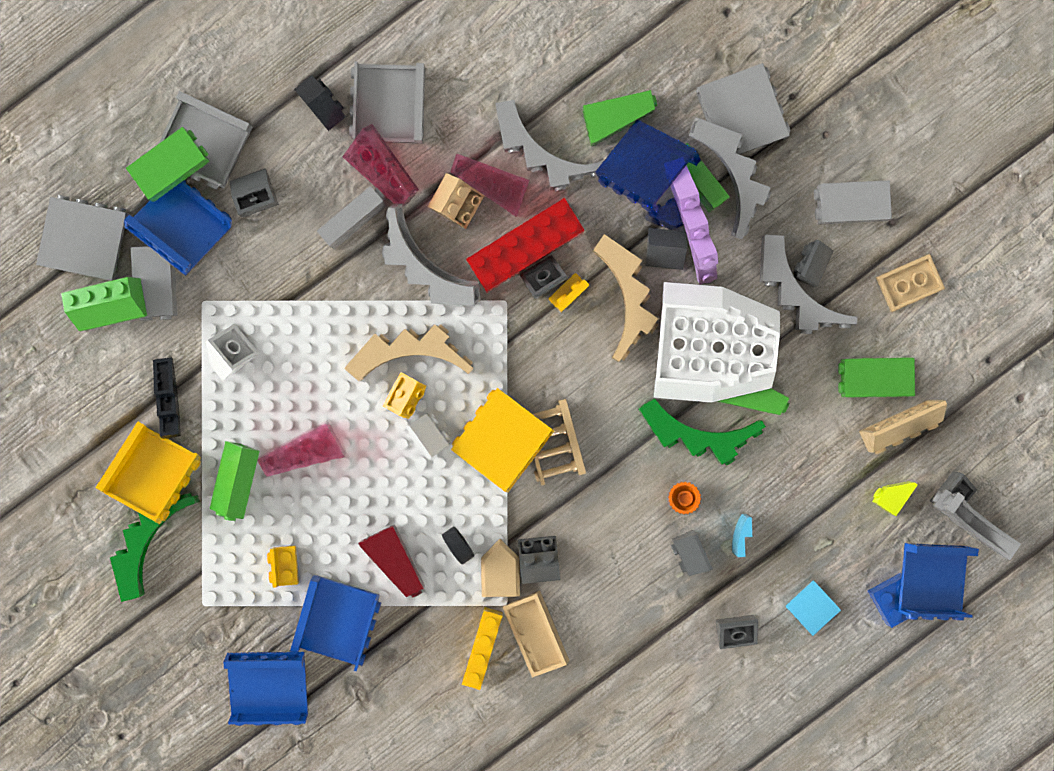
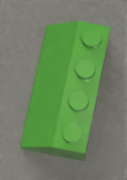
(105, 303)

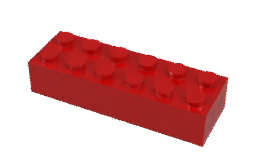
(525, 245)

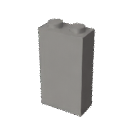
(853, 202)
(352, 217)
(157, 283)

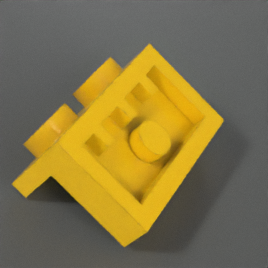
(568, 292)
(404, 396)
(283, 566)

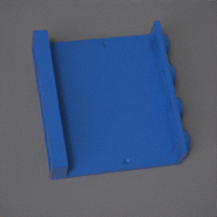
(180, 226)
(934, 581)
(336, 620)
(267, 688)

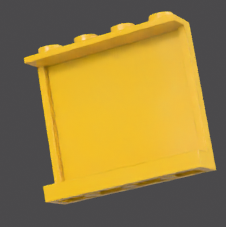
(501, 440)
(148, 473)

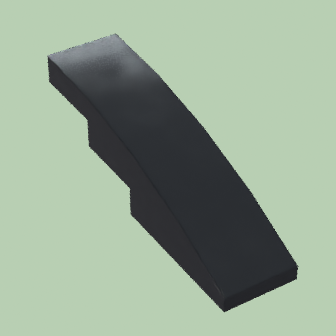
(166, 397)

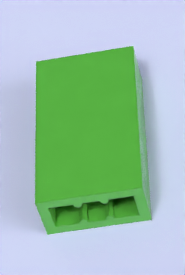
(168, 164)
(877, 377)
(234, 480)

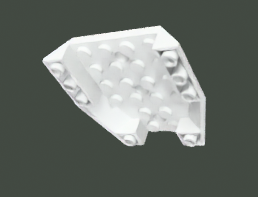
(704, 317)

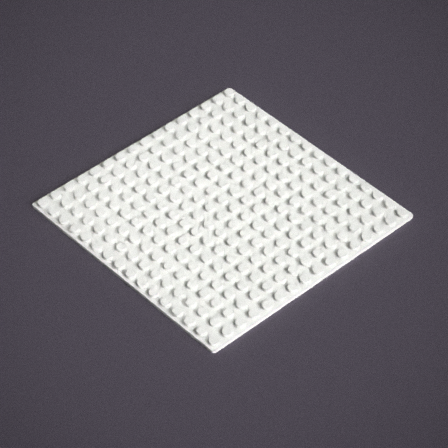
(384, 475)

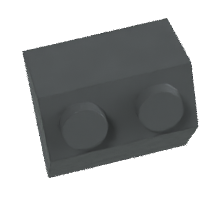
(691, 553)

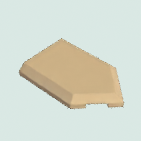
(500, 572)

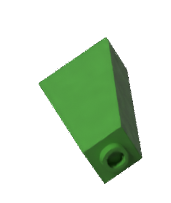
(614, 115)
(709, 189)
(765, 401)

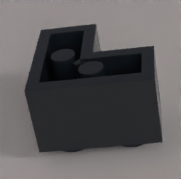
(319, 100)

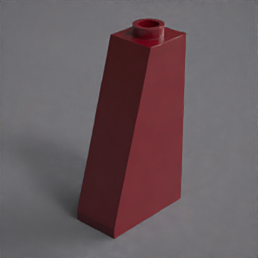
(394, 560)

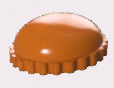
(684, 498)

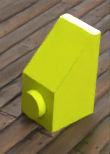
(894, 496)

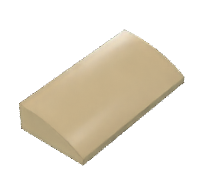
(536, 634)

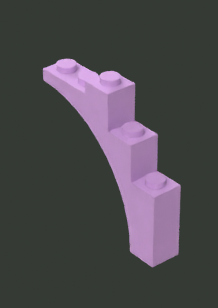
(696, 227)

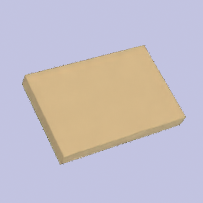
(910, 283)

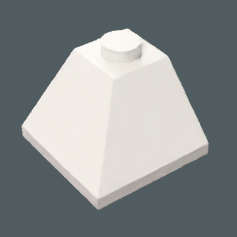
(229, 351)

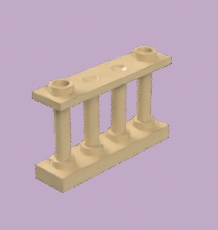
(570, 447)

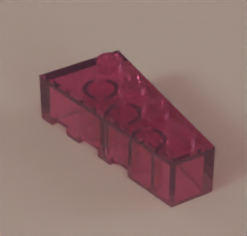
(380, 166)
(498, 185)
(306, 449)

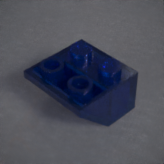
(668, 217)

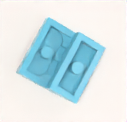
(742, 530)
(813, 608)

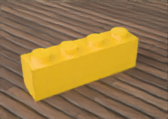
(482, 648)

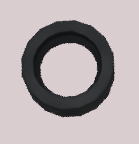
(458, 545)

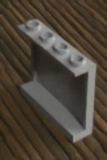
(390, 100)
(745, 105)
(216, 131)
(82, 238)

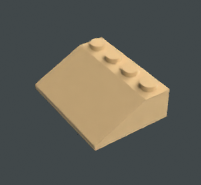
(904, 424)

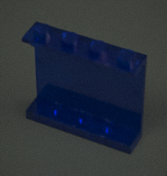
(645, 165)

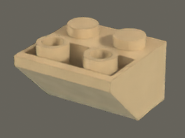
(456, 200)

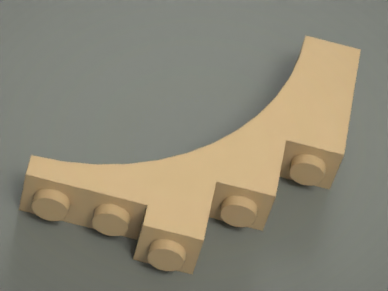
(637, 319)
(378, 351)

